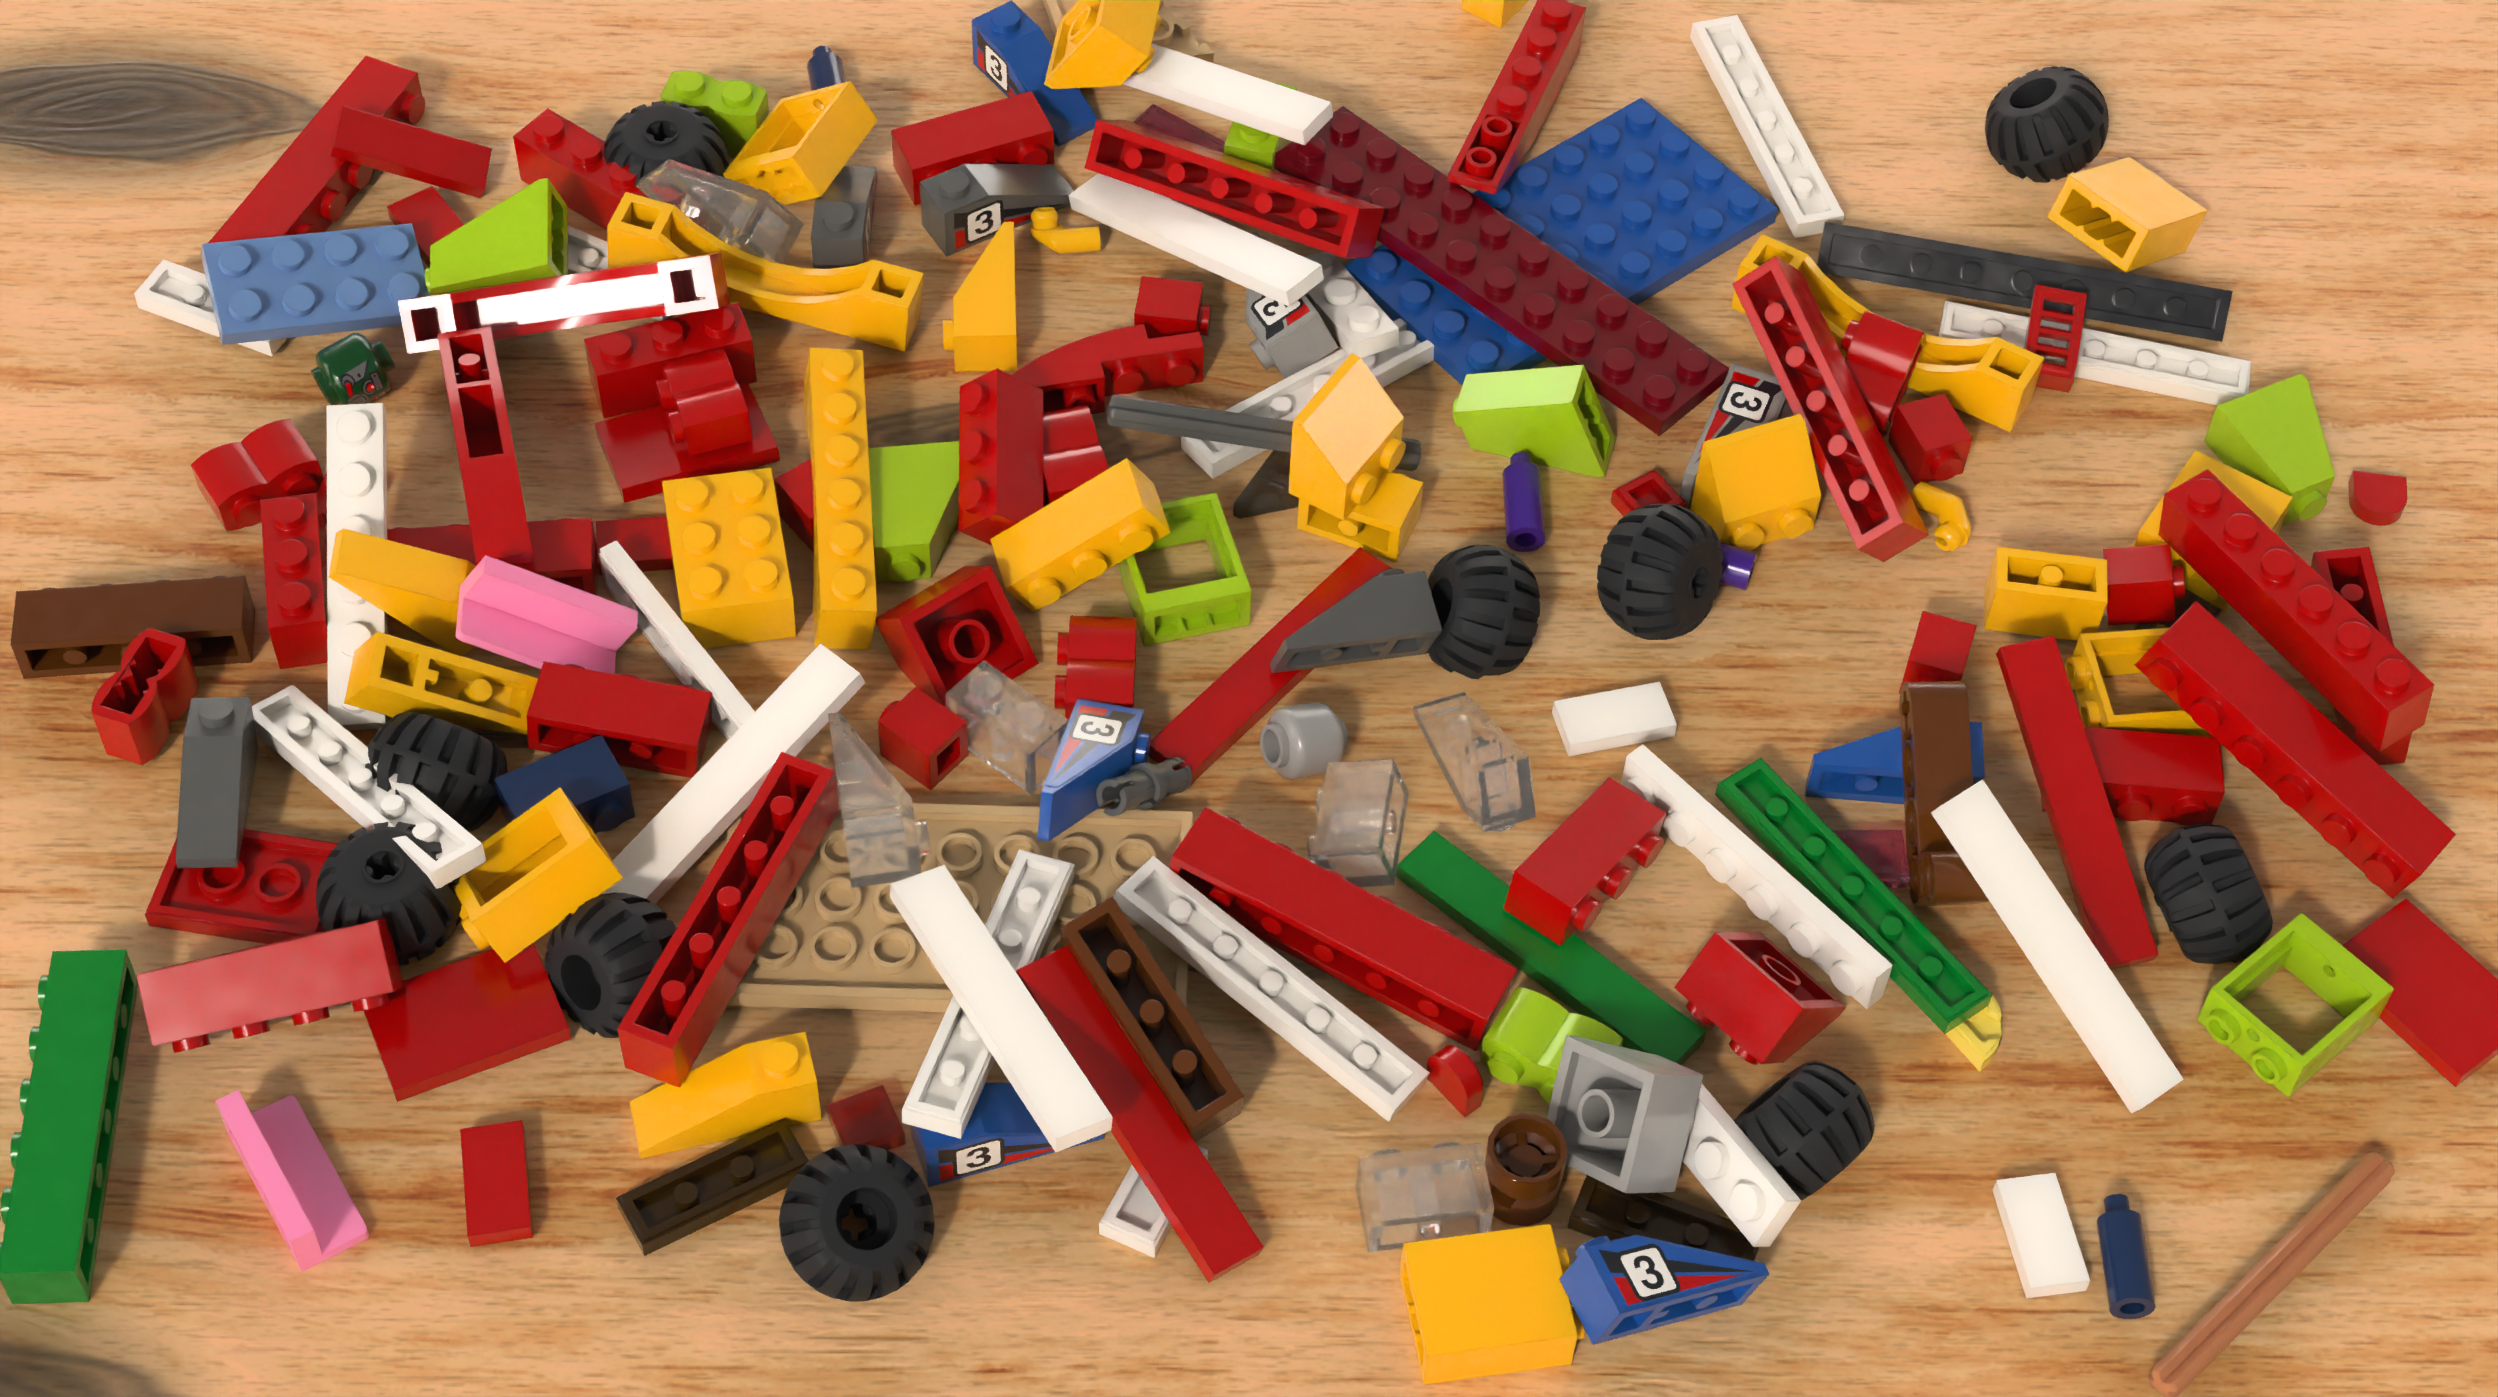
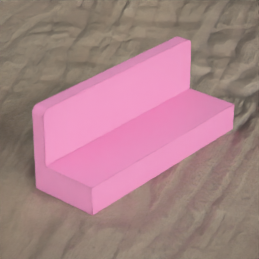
(540, 618)
(294, 1178)

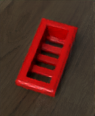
(2053, 375)

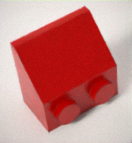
(953, 629)
(1756, 997)

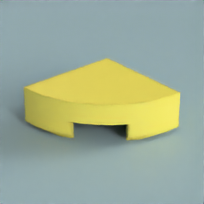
(1979, 1035)

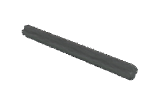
(1218, 426)

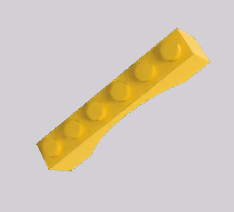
(859, 301)
(1977, 376)
(841, 499)

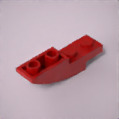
(1114, 365)

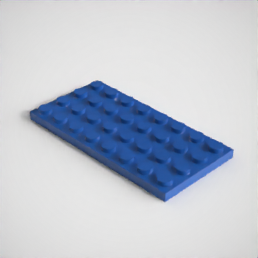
(1617, 199)

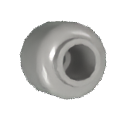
(1303, 740)

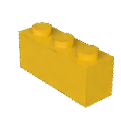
(1080, 535)

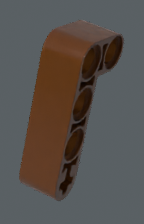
(1935, 771)

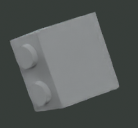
(1623, 1114)

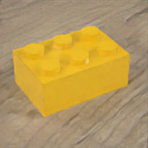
(729, 558)

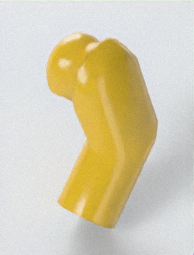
(1062, 239)
(1954, 524)

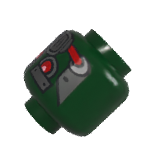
(353, 370)

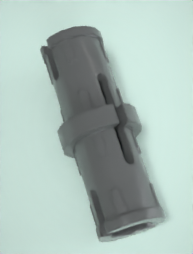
(1143, 786)

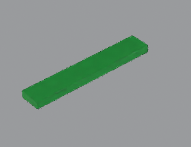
(1854, 893)
(1570, 971)

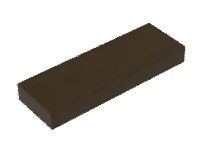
(712, 1187)
(1616, 1214)

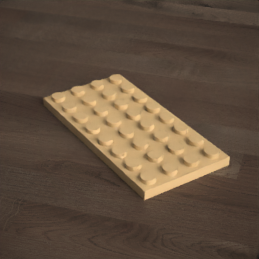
(857, 951)

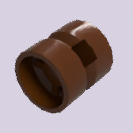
(1525, 1168)

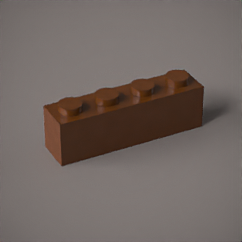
(93, 625)
(1153, 1018)

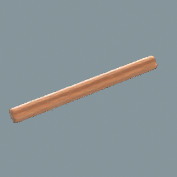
(2271, 1275)

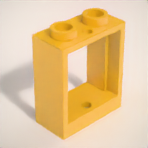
(804, 143)
(2117, 654)
(533, 877)

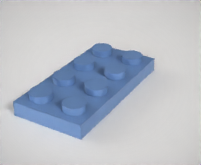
(312, 282)

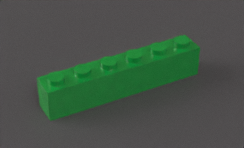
(67, 1127)

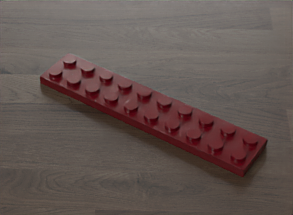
(1510, 273)

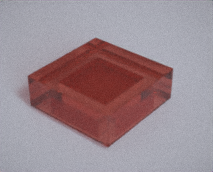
(866, 1120)

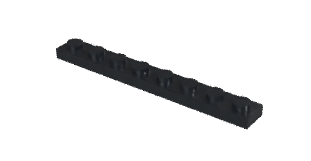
(2012, 279)

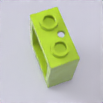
(1195, 607)
(2307, 954)

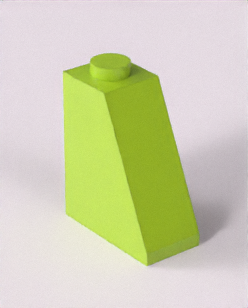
(506, 244)
(1540, 413)
(2278, 442)
(913, 507)

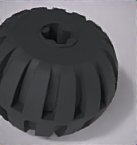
(2047, 124)
(666, 132)
(1660, 571)
(1485, 611)
(442, 762)
(377, 880)
(2208, 894)
(605, 957)
(1809, 1125)
(876, 1188)

